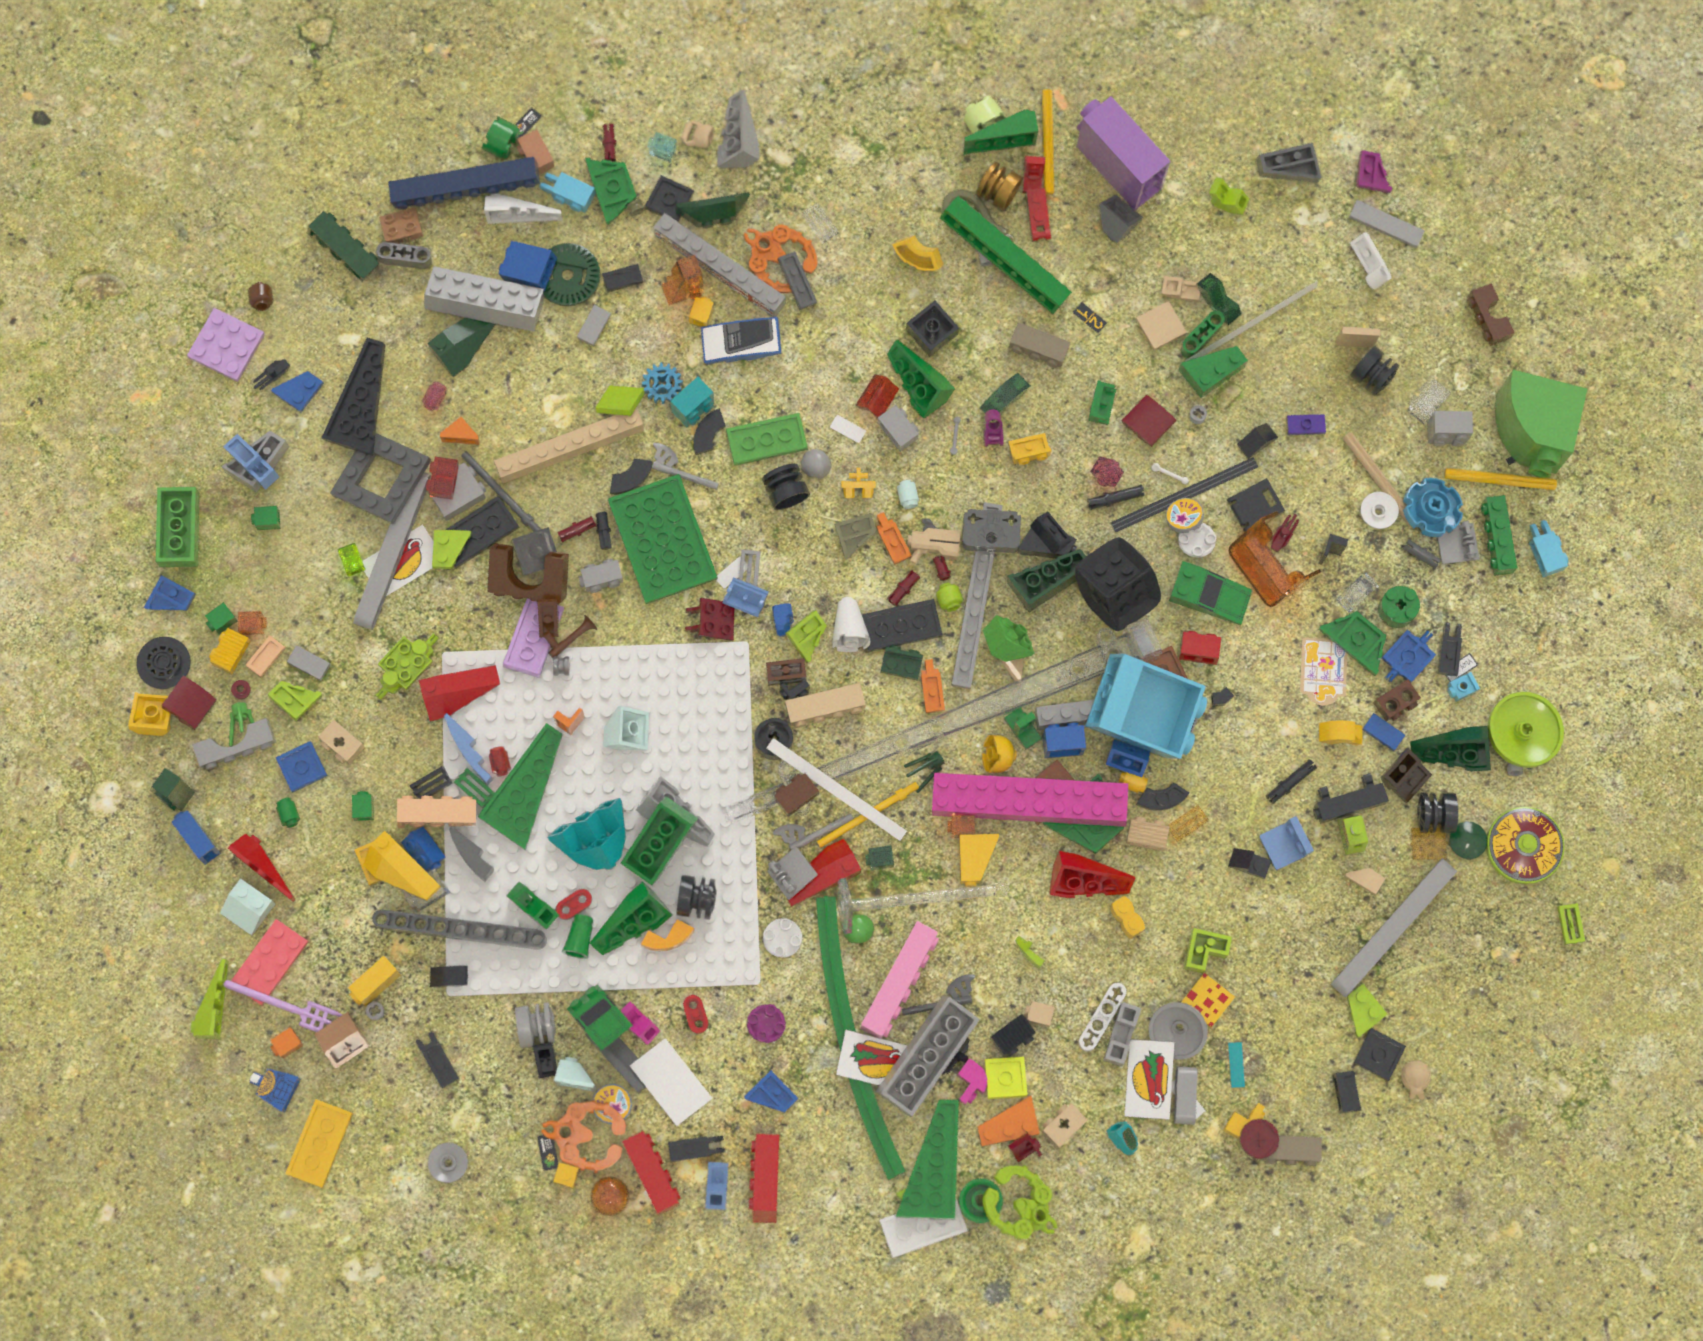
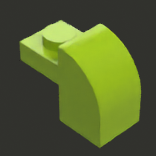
(1227, 198)

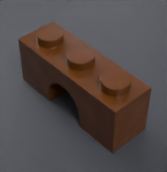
(1494, 329)

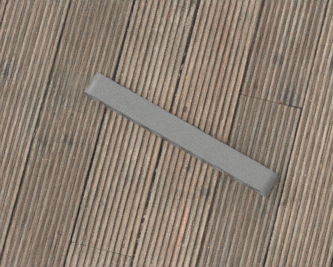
(389, 558)
(1393, 927)

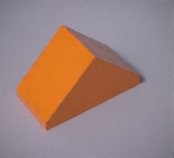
(460, 433)

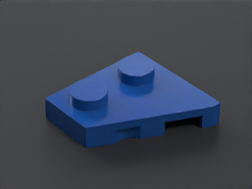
(299, 390)
(169, 596)
(772, 1093)

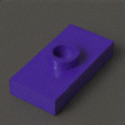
(1306, 424)

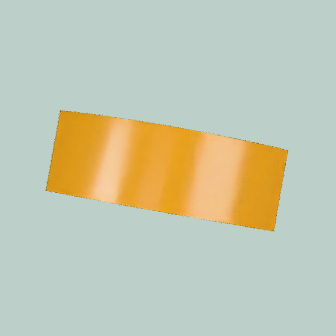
(677, 936)

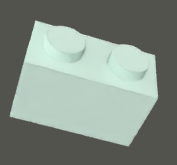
(246, 907)

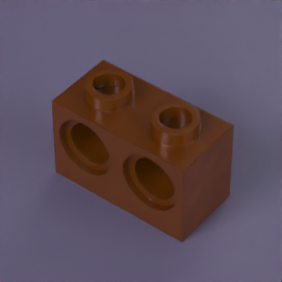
(1394, 697)

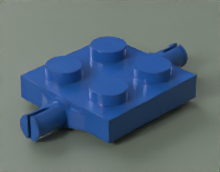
(1408, 656)

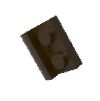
(1406, 775)

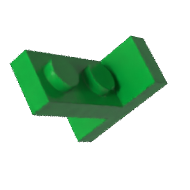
(1023, 727)

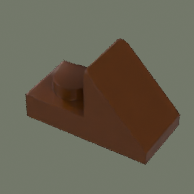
(548, 617)

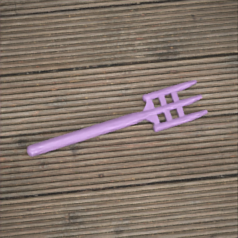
(304, 1013)

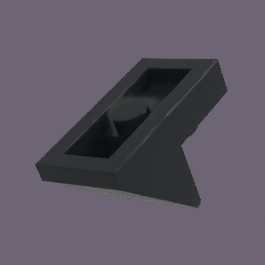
(1249, 863)

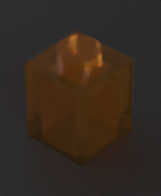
(251, 623)
(961, 825)

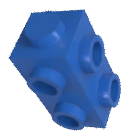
(423, 849)

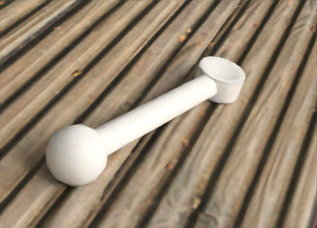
(1156, 467)

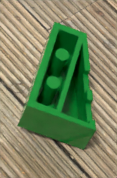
(1213, 369)

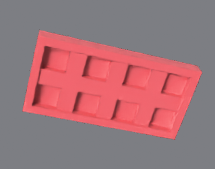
(270, 959)

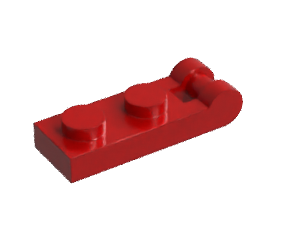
(1038, 214)

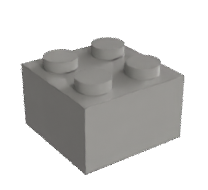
(1450, 428)

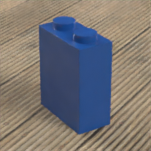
(527, 265)
(195, 837)

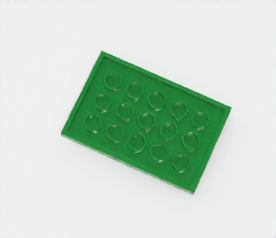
(662, 539)

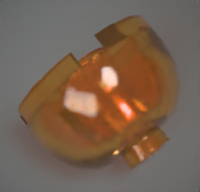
(609, 1196)

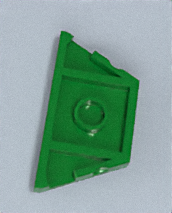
(611, 186)
(1358, 639)

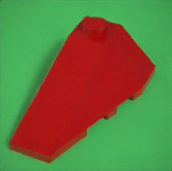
(1082, 876)

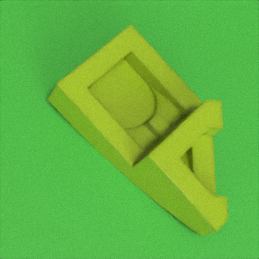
(1024, 947)

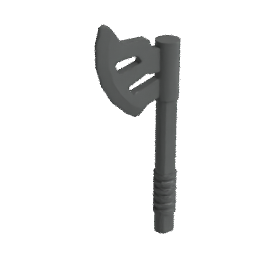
(964, 999)

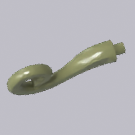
(979, 205)

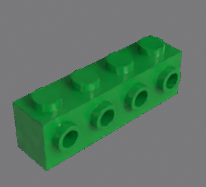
(1499, 535)

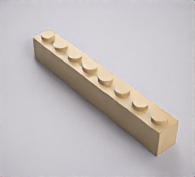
(568, 446)

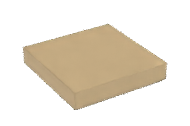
(1161, 326)
(1358, 337)

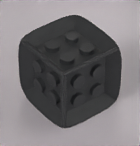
(1118, 583)

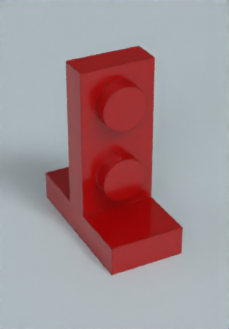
(1033, 172)

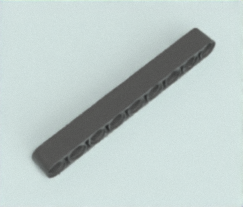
(451, 924)

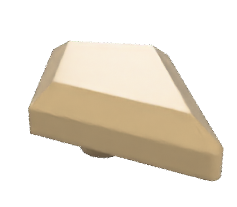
(1015, 668)

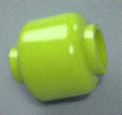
(949, 597)

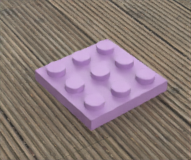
(225, 344)

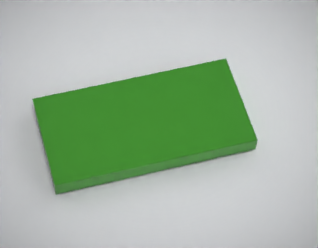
(766, 439)

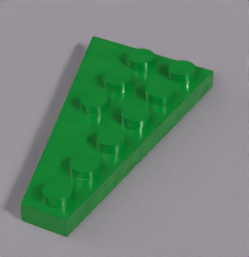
(934, 1175)

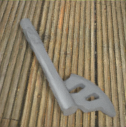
(659, 465)
(804, 840)

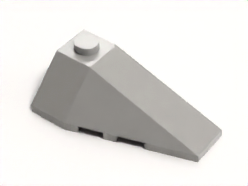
(740, 140)
(699, 833)

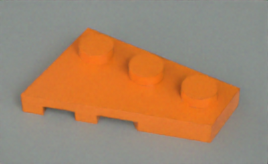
(1010, 1124)

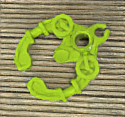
(1026, 1208)

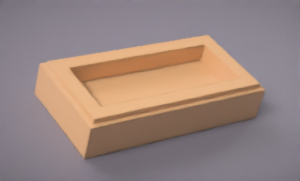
(265, 656)

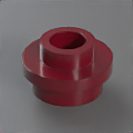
(241, 695)

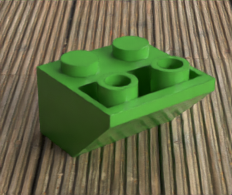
(1007, 639)

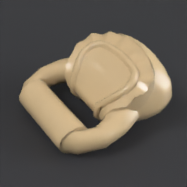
(702, 136)

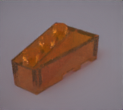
(684, 282)

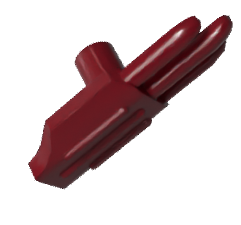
(1283, 535)

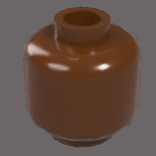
(260, 296)

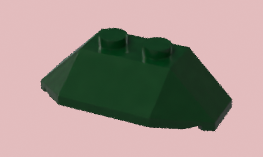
(713, 210)

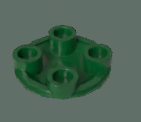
(1468, 840)

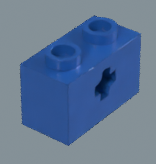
(1128, 758)

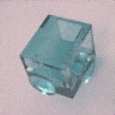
(662, 146)

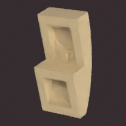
(1180, 289)

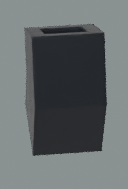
(1221, 698)

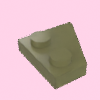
(854, 533)

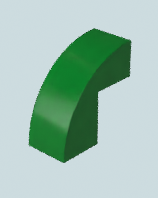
(532, 905)

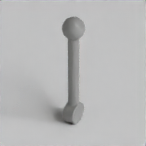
(954, 450)

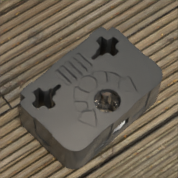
(991, 524)

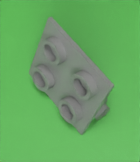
(1459, 544)
(792, 872)

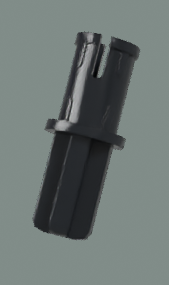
(603, 530)

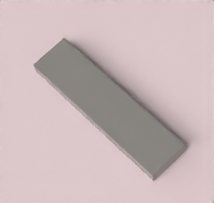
(1386, 224)

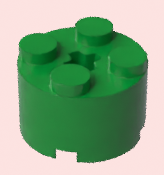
(500, 137)
(1404, 598)

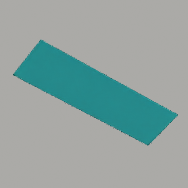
(1236, 1064)

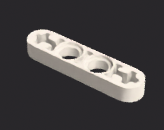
(1101, 1016)

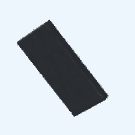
(487, 525)
(902, 625)

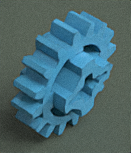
(662, 375)

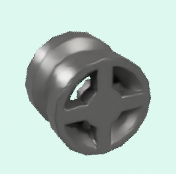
(561, 666)

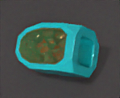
(1123, 1137)

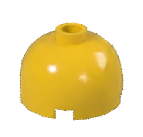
(999, 754)

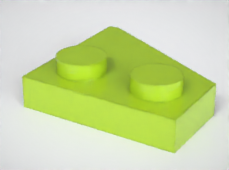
(447, 547)
(807, 634)
(293, 699)
(1364, 1010)

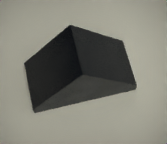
(1257, 440)
(545, 1060)

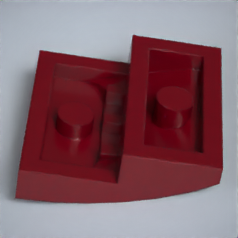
(1148, 420)
(189, 702)

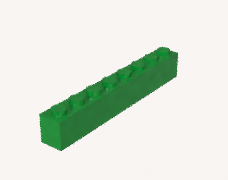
(1005, 254)

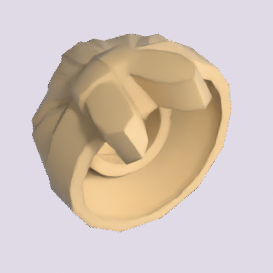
(1416, 1078)

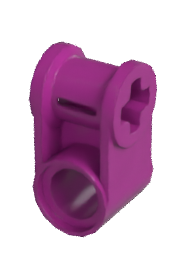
(993, 431)

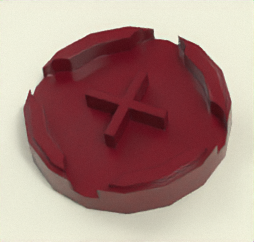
(1259, 1139)

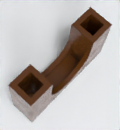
(504, 582)

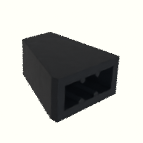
(1034, 546)

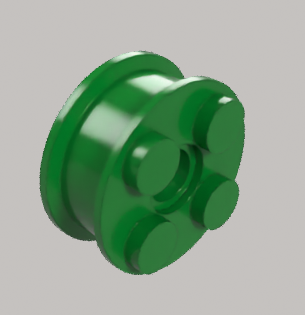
(967, 1200)

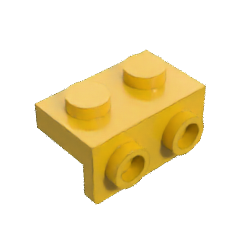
(1029, 449)

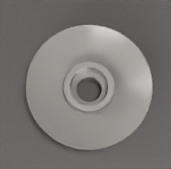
(437, 1161)

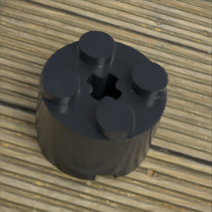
(768, 729)

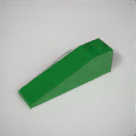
(923, 382)
(635, 914)

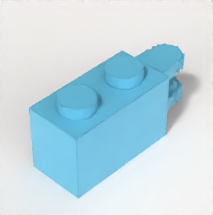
(569, 191)
(1547, 550)

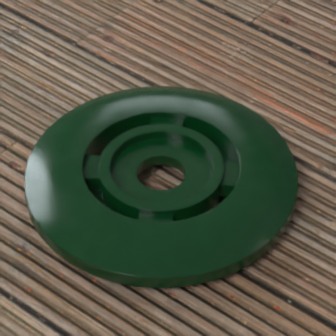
(570, 292)

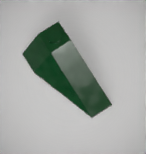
(459, 343)
(1458, 748)

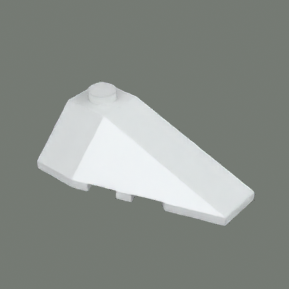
(511, 210)

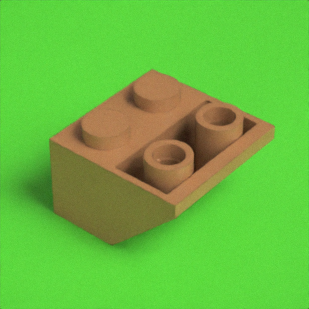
(341, 1040)

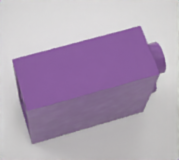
(1121, 151)

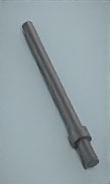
(526, 518)

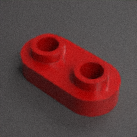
(573, 904)
(696, 1014)

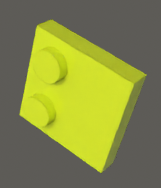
(1006, 1078)

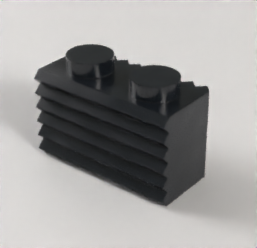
(1013, 1035)

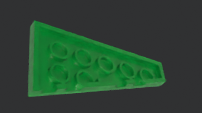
(518, 798)

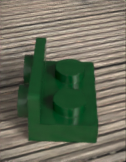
(901, 662)

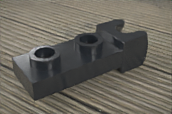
(438, 1061)

